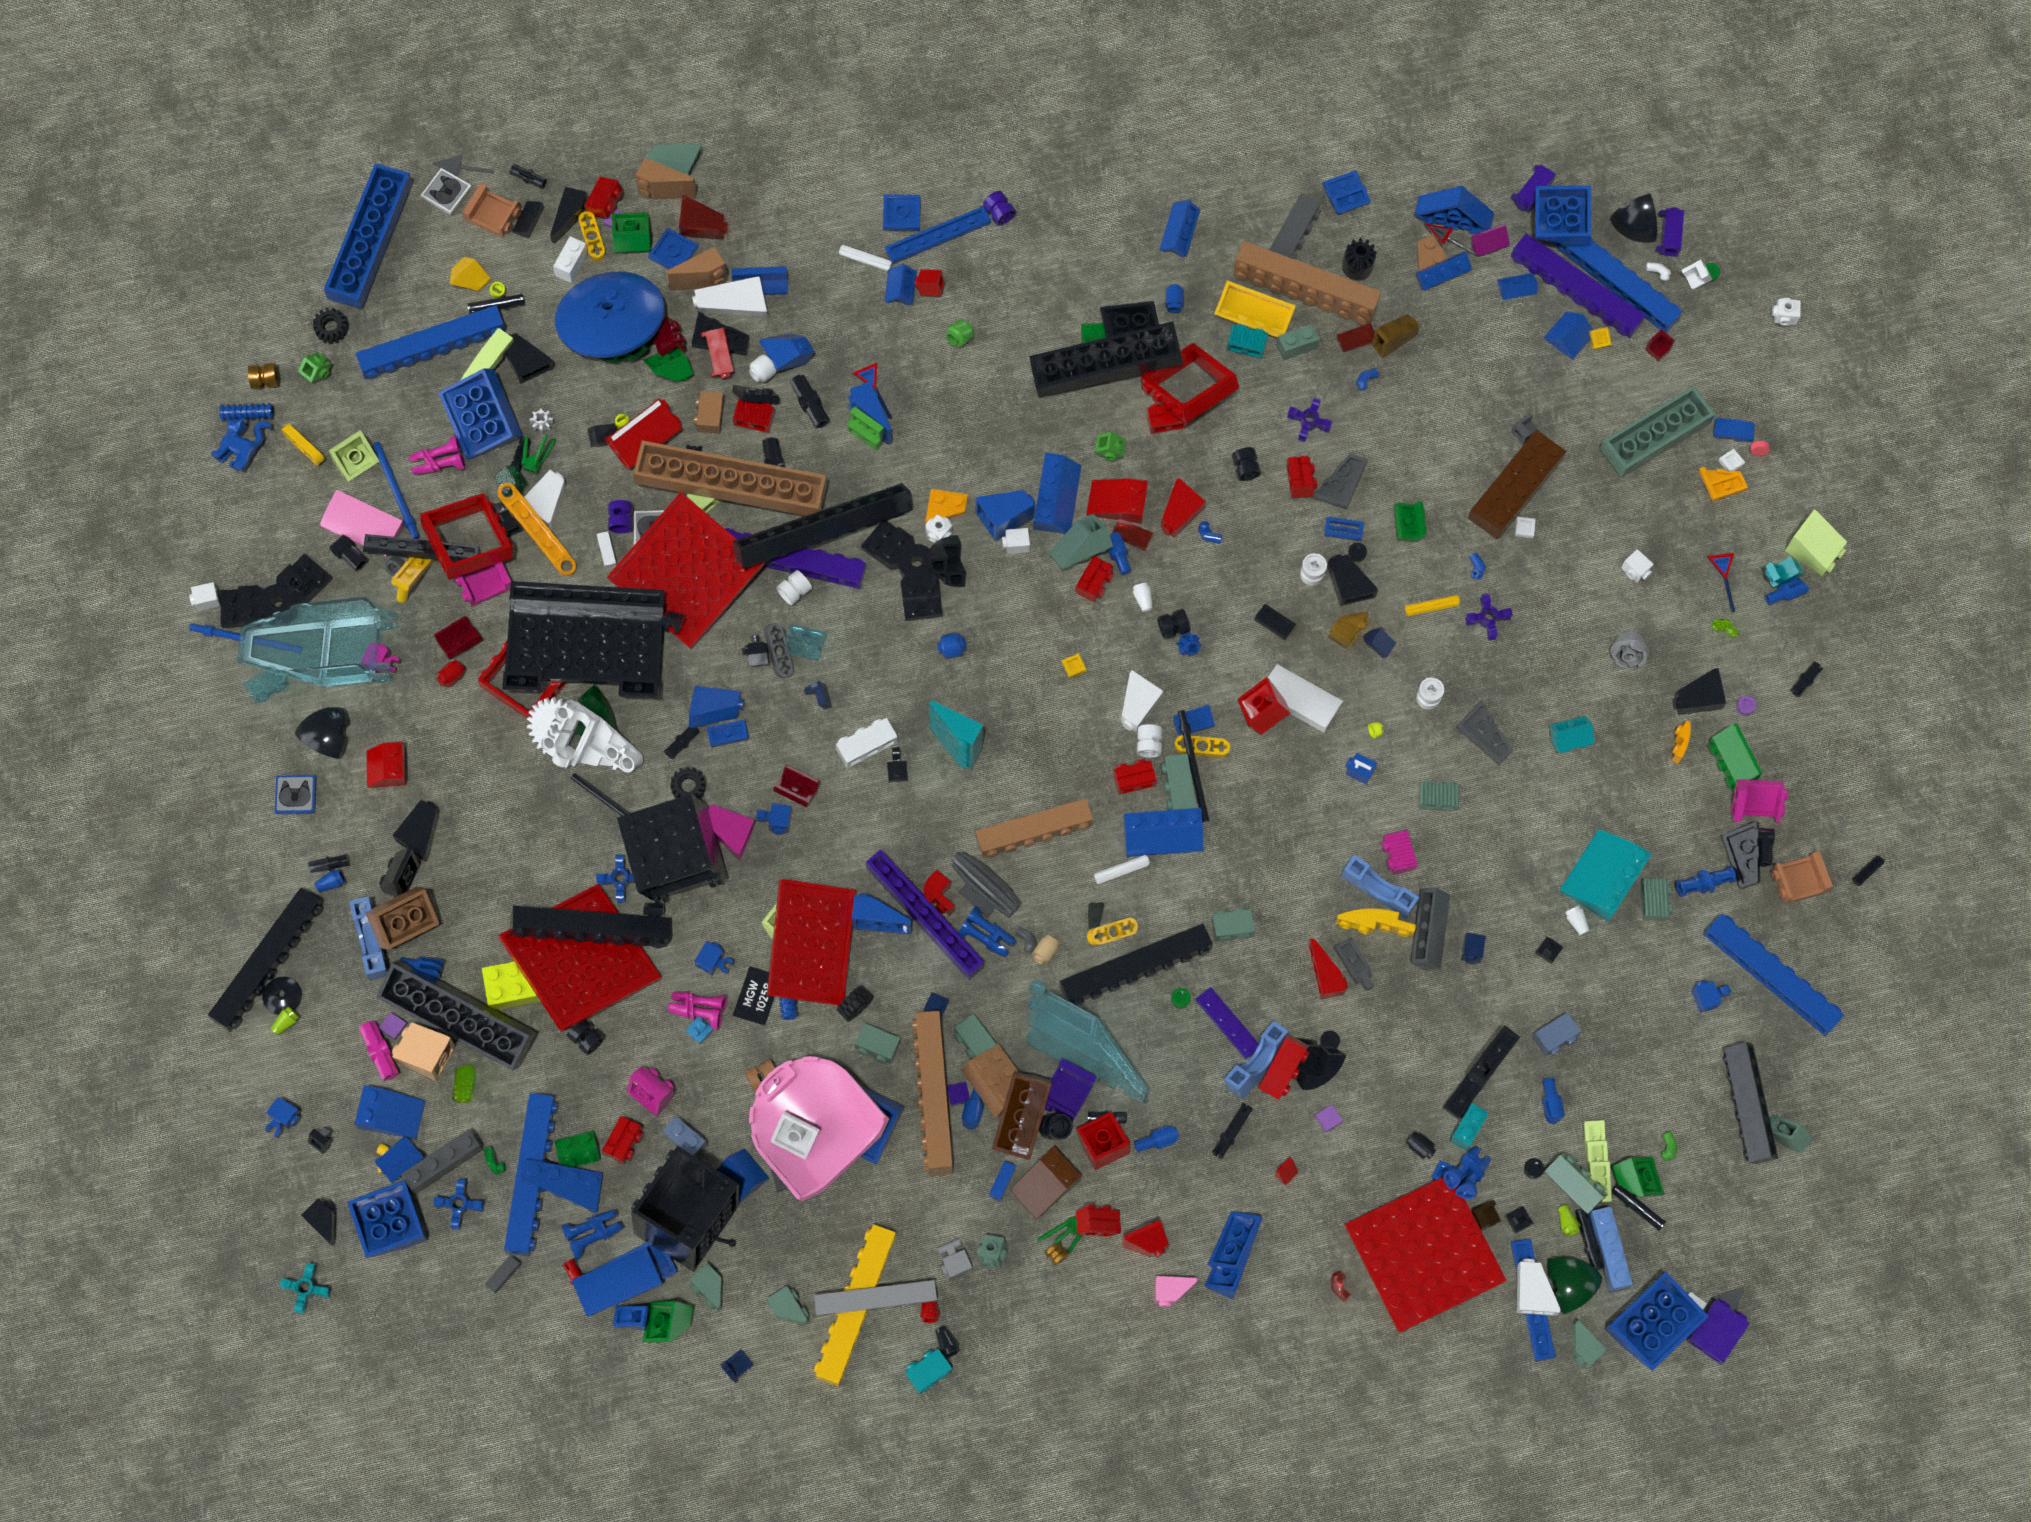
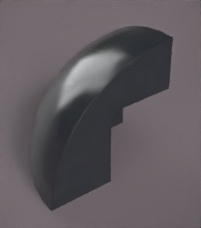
(1637, 220)
(946, 561)
(323, 731)
(1319, 1066)

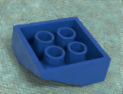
(1563, 214)
(386, 1220)

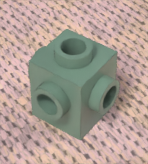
(992, 1251)

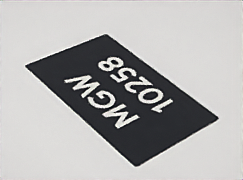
(753, 999)

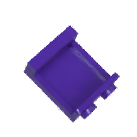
(1069, 1089)
(1719, 1331)

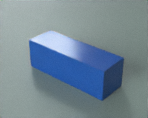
(1002, 1181)

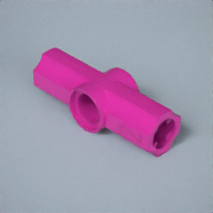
(378, 1050)

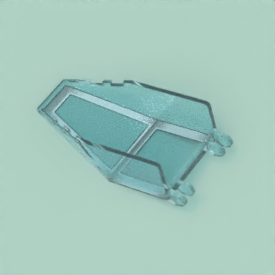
(319, 642)
(1080, 1038)

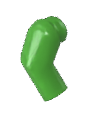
(1672, 1147)

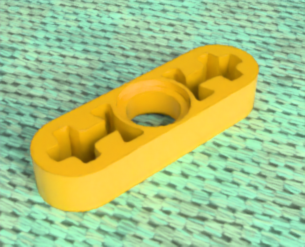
(593, 229)
(302, 444)
(1207, 753)
(1105, 930)

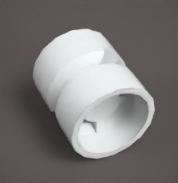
(1313, 569)
(791, 589)
(1430, 693)
(1149, 741)

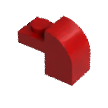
(934, 890)

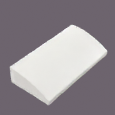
(1305, 699)

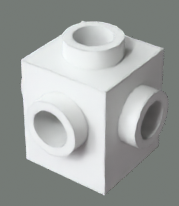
(1786, 311)
(933, 533)

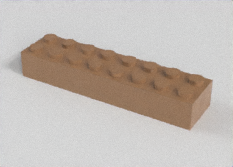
(1306, 283)
(933, 1089)

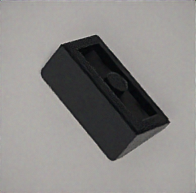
(528, 218)

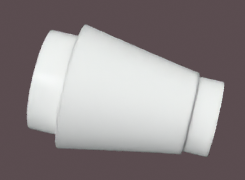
(1143, 596)
(1577, 919)

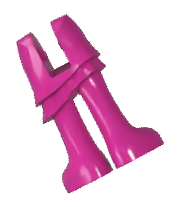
(432, 465)
(689, 1010)

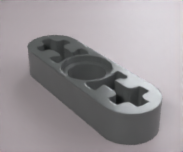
(771, 648)

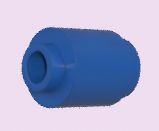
(1174, 298)

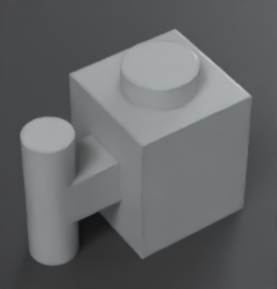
(956, 1263)

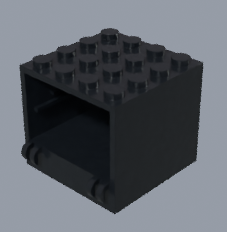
(672, 848)
(685, 1208)

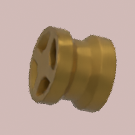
(1057, 1253)

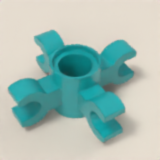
(309, 1273)

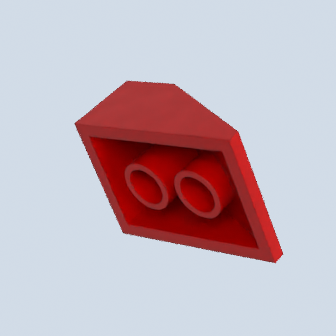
(1118, 499)

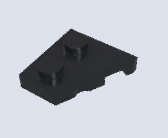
(755, 395)

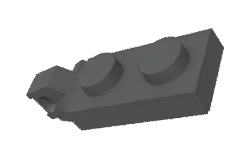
(1355, 963)

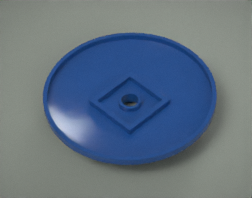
(604, 333)

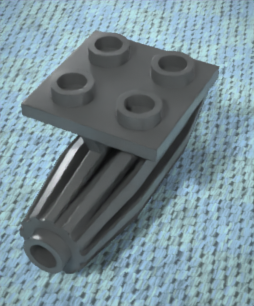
(984, 887)

